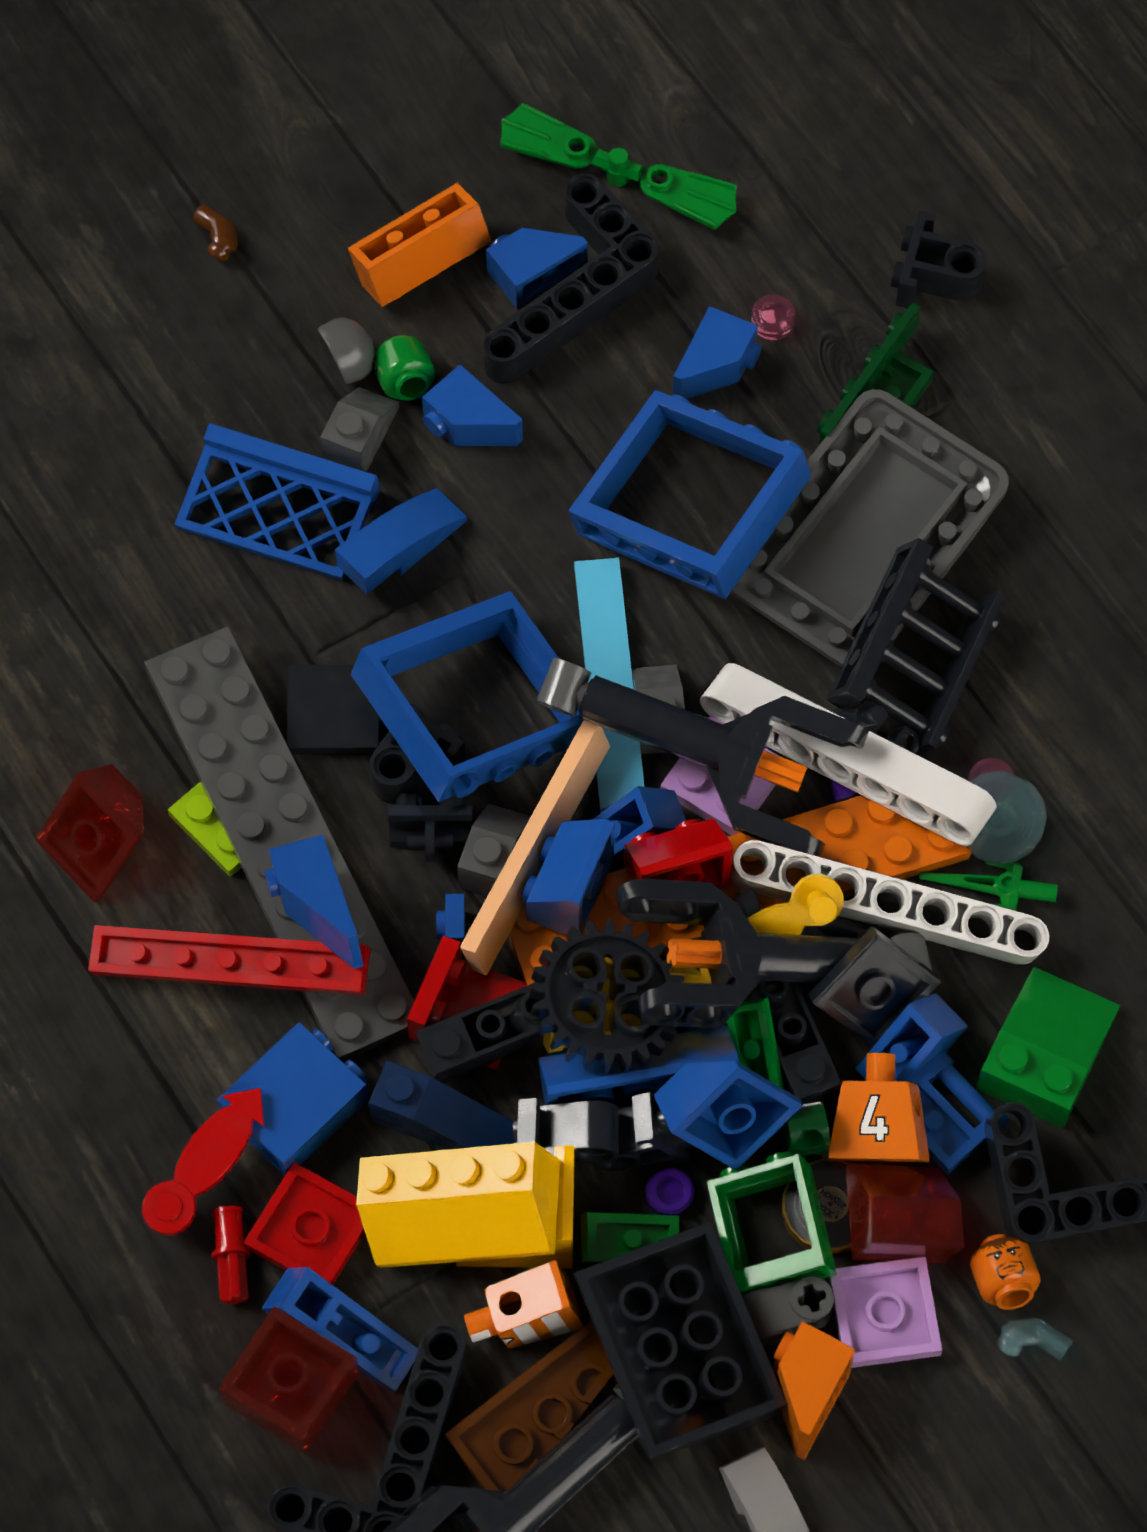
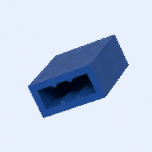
(303, 1096)

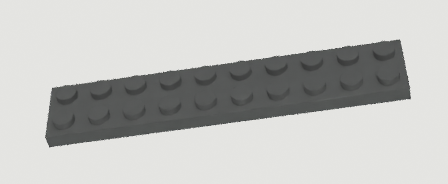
(266, 806)

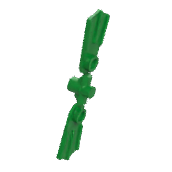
(549, 139)

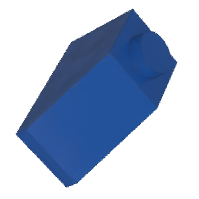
(533, 262)
(716, 354)
(469, 413)
(642, 812)
(918, 1036)

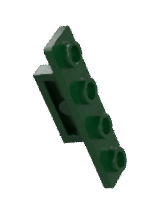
(886, 371)

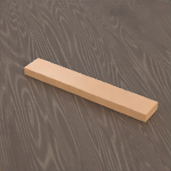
(555, 806)

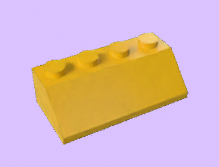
(459, 1204)

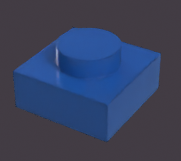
(452, 920)

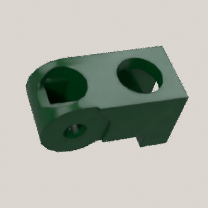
(807, 1133)

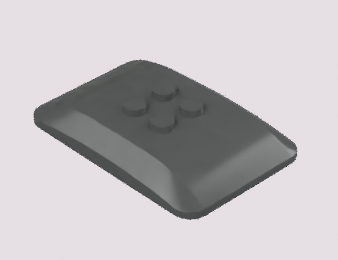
(871, 489)

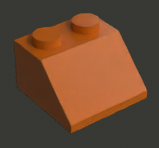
(811, 1377)

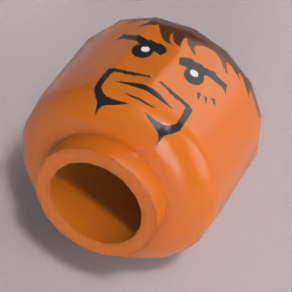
(1005, 1272)

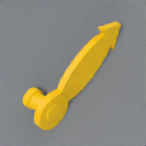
(813, 902)

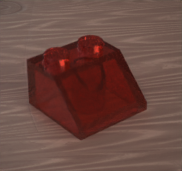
(902, 1213)

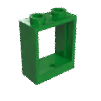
(745, 1181)

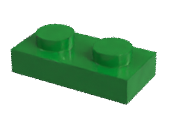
(616, 1234)

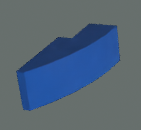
(398, 539)

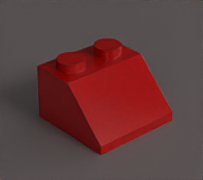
(688, 853)

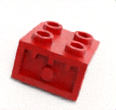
(454, 988)

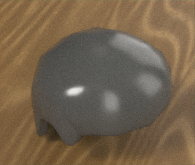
(350, 347)

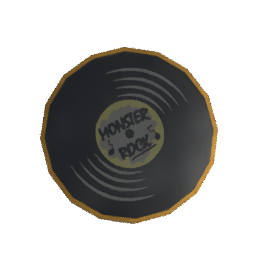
(833, 1198)

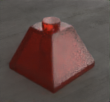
(94, 828)

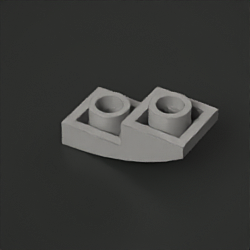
(762, 1494)

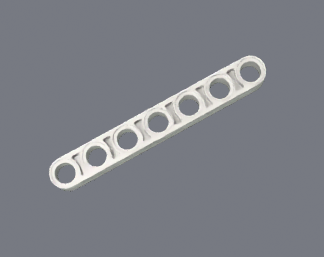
(877, 771)
(911, 900)

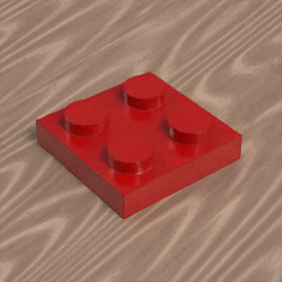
(308, 1225)

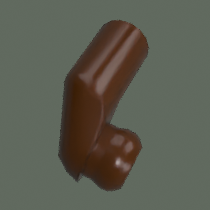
(222, 232)

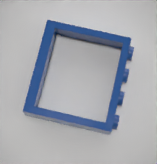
(708, 572)
(438, 638)

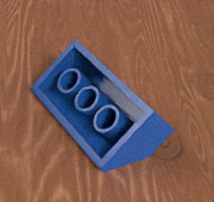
(570, 1083)

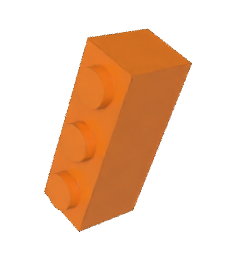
(419, 244)

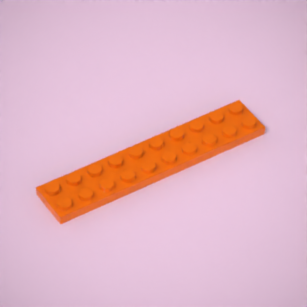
(853, 833)

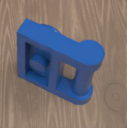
(947, 1132)

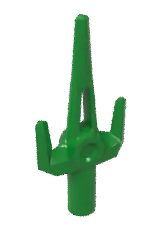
(1007, 886)

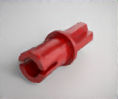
(230, 1254)

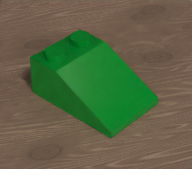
(1047, 1046)

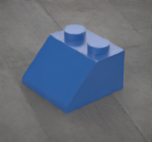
(571, 875)
(724, 1109)

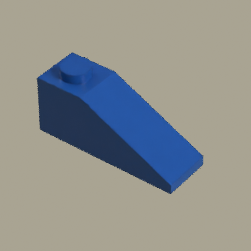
(313, 896)
(332, 1314)

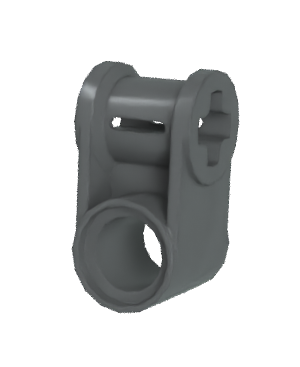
(783, 1308)

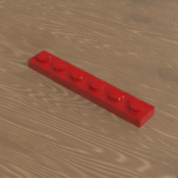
(224, 960)

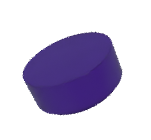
(669, 1192)

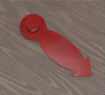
(203, 1163)

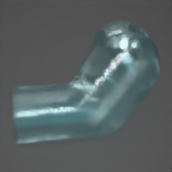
(1032, 1332)

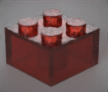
(289, 1380)

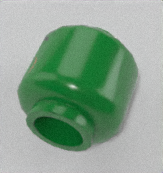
(403, 368)

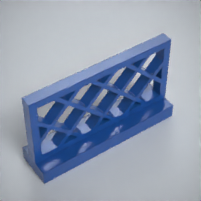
(282, 464)

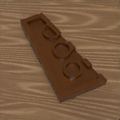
(531, 1412)

